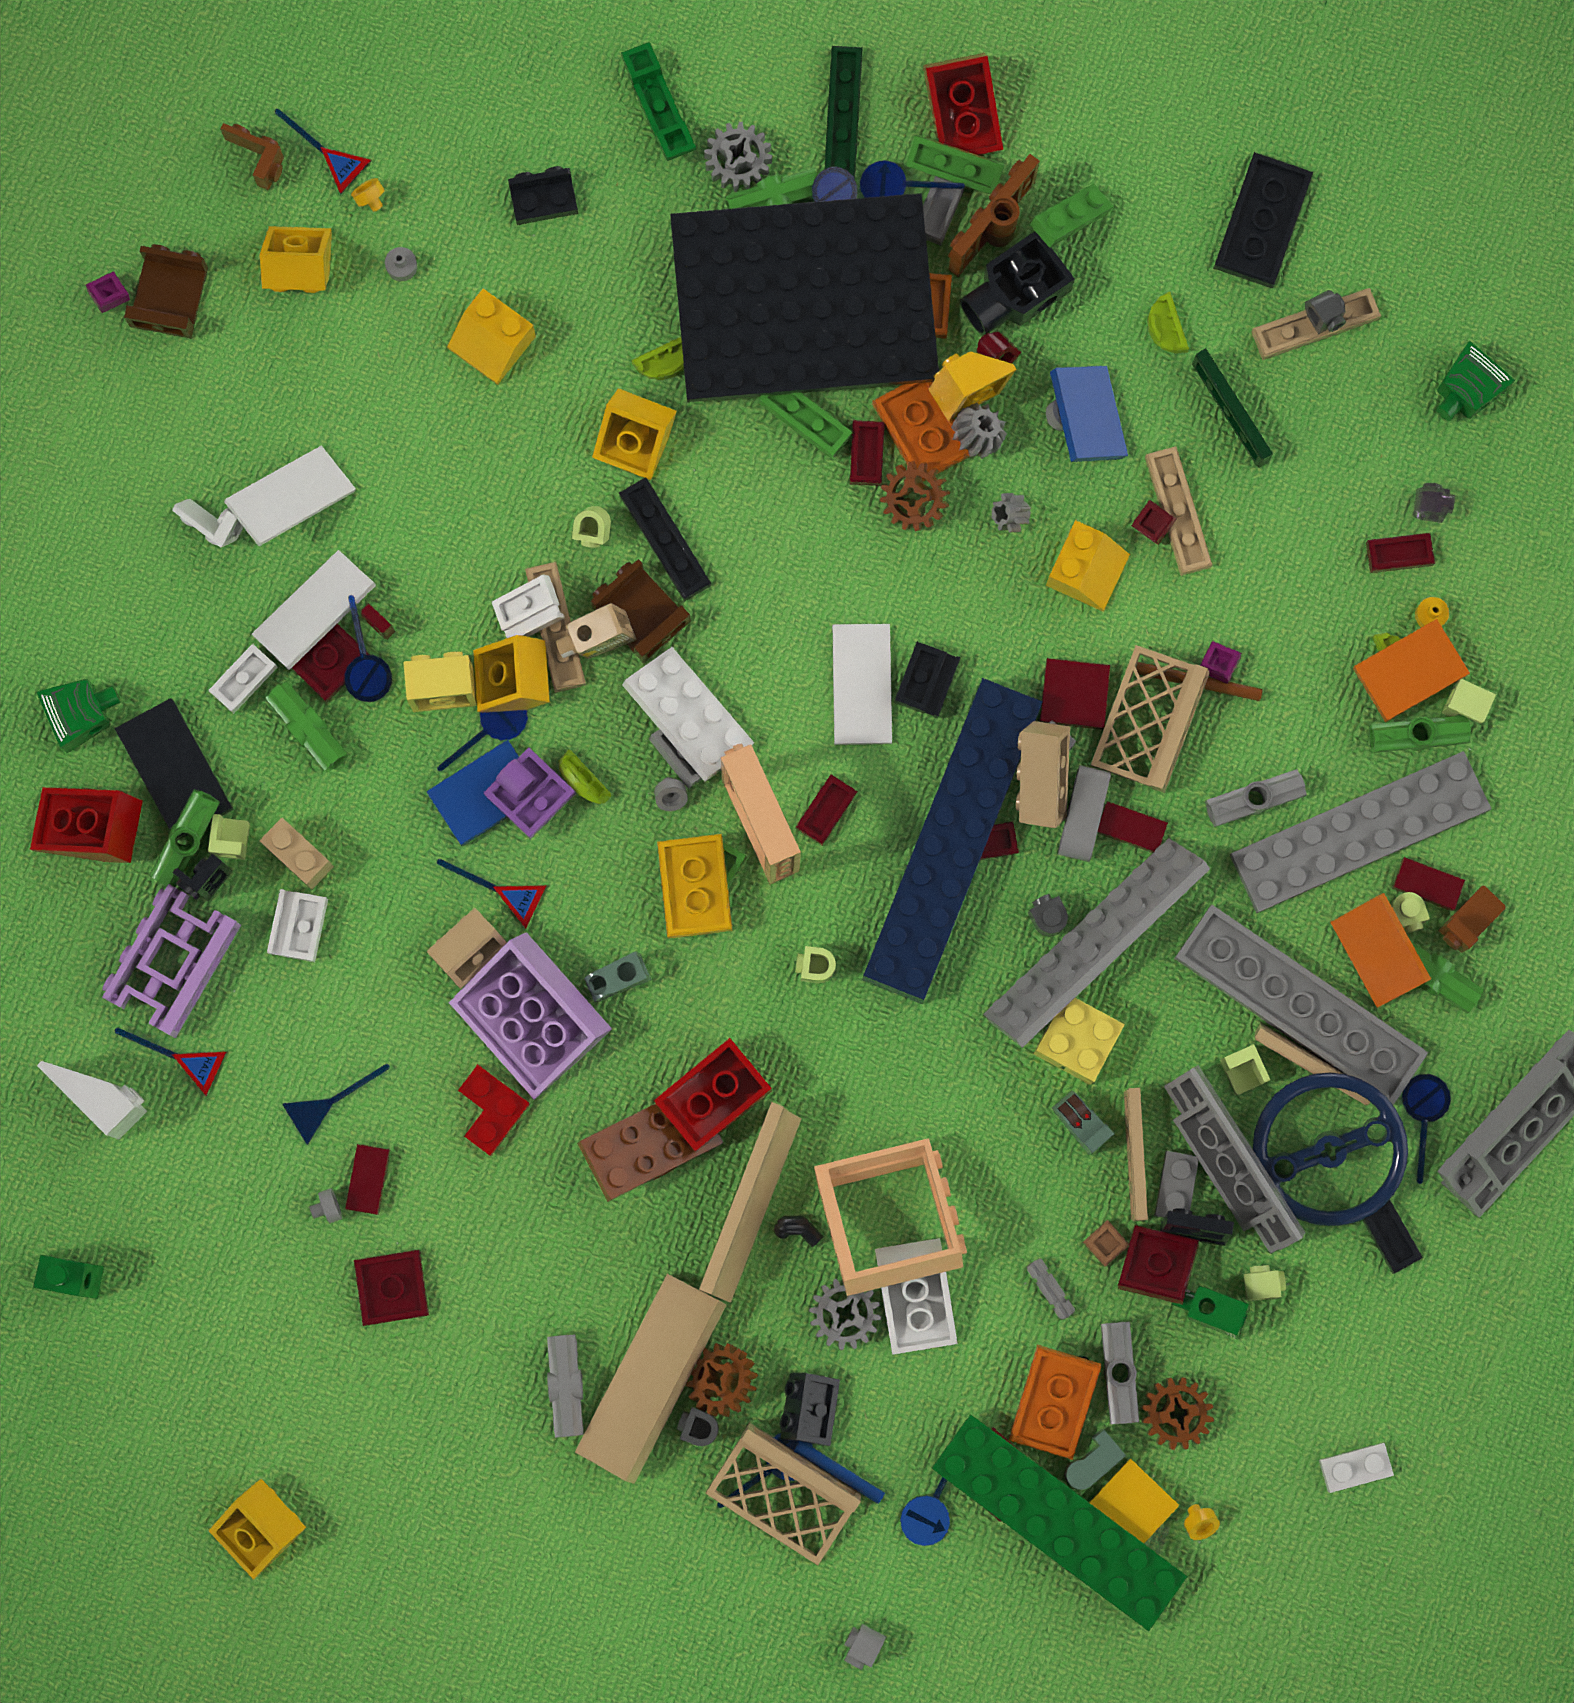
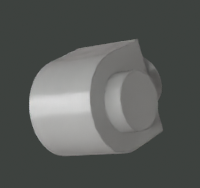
(863, 1646)

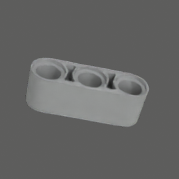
(1084, 813)

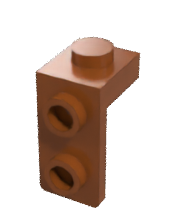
(269, 166)
(1471, 919)

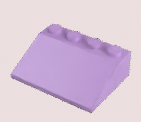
(529, 1014)

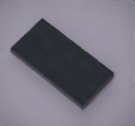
(1263, 220)
(170, 761)

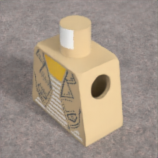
(609, 631)

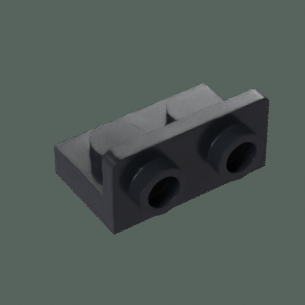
(543, 195)
(208, 878)
(809, 1408)

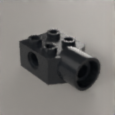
(1017, 286)

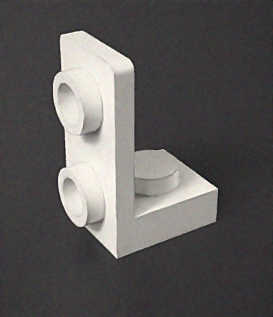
(216, 531)

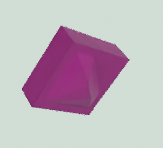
(107, 292)
(1221, 661)

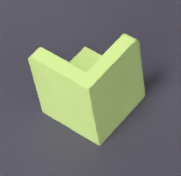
(1469, 701)
(228, 837)
(1245, 1070)

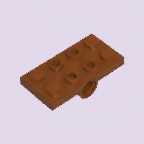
(998, 220)
(637, 1151)

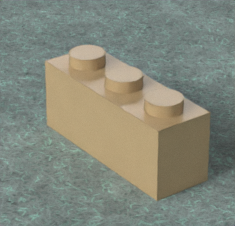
(1043, 774)

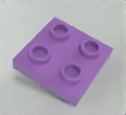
(529, 792)

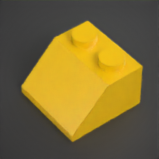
(296, 259)
(491, 336)
(968, 381)
(633, 433)
(1088, 566)
(511, 675)
(257, 1528)

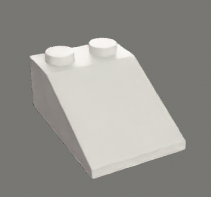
(105, 1104)
(918, 1309)

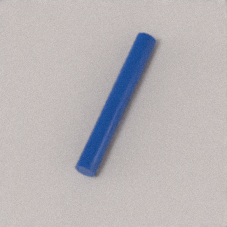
(839, 1471)

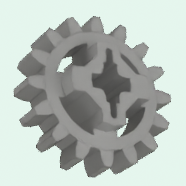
(732, 144)
(858, 1321)

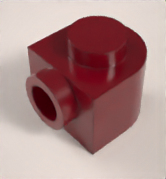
(996, 345)

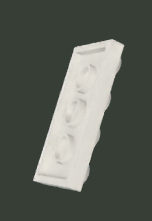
(686, 712)

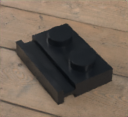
(927, 679)
(1207, 1229)

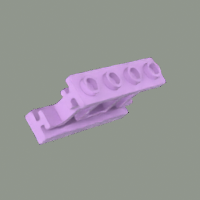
(196, 974)

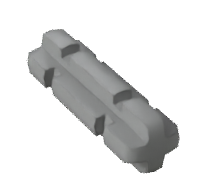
(1050, 1289)

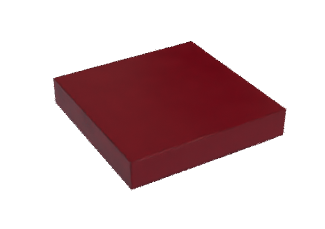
(327, 661)
(1075, 693)
(1158, 1264)
(391, 1287)

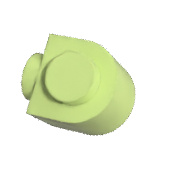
(592, 527)
(1410, 911)
(815, 965)
(1263, 1283)

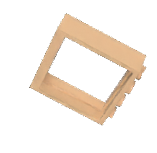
(760, 813)
(877, 1164)

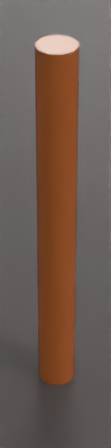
(1212, 684)

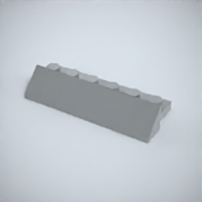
(1514, 1131)
(1231, 1162)

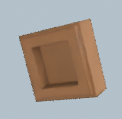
(1105, 1243)

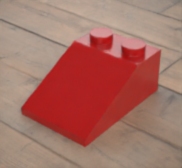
(964, 103)
(87, 824)
(713, 1095)

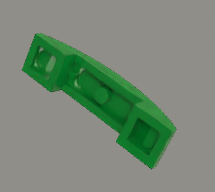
(657, 102)

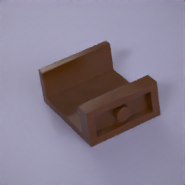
(168, 291)
(648, 607)

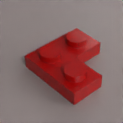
(500, 1109)

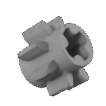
(1011, 512)

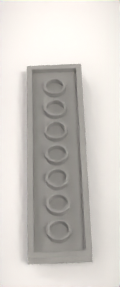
(1360, 832)
(1096, 942)
(1300, 1004)

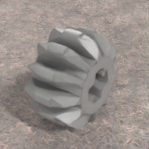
(979, 430)

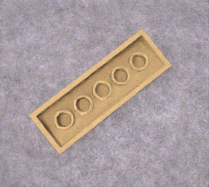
(750, 1203)
(650, 1379)

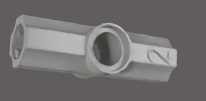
(1274, 793)
(565, 1385)
(1122, 1395)

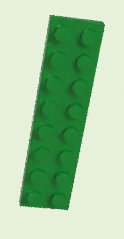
(1059, 1522)

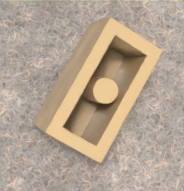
(296, 853)
(467, 947)

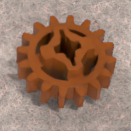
(914, 508)
(734, 1382)
(1163, 1416)

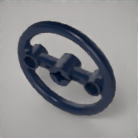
(1388, 1118)

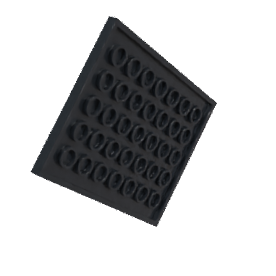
(804, 297)

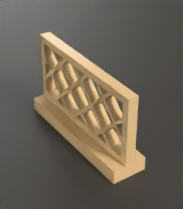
(1177, 726)
(799, 1469)

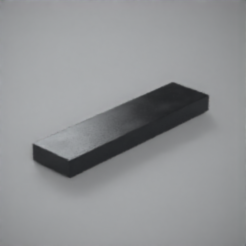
(665, 539)

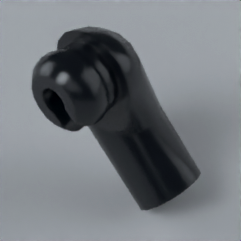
(797, 1226)

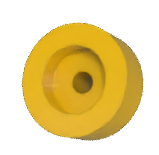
(369, 194)
(1431, 609)
(1201, 1522)

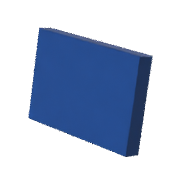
(1088, 413)
(462, 795)

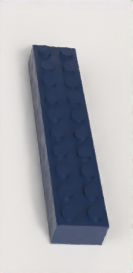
(951, 842)

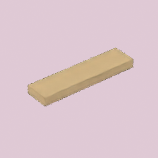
(1298, 331)
(1175, 498)
(567, 671)
(1298, 1055)
(1135, 1154)

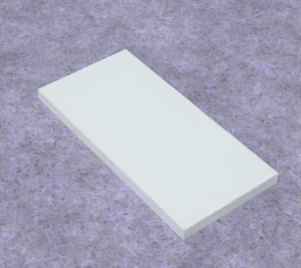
(289, 495)
(313, 609)
(862, 684)

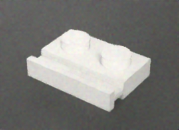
(528, 608)
(297, 925)

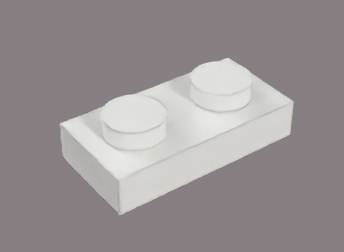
(243, 678)
(1356, 1467)

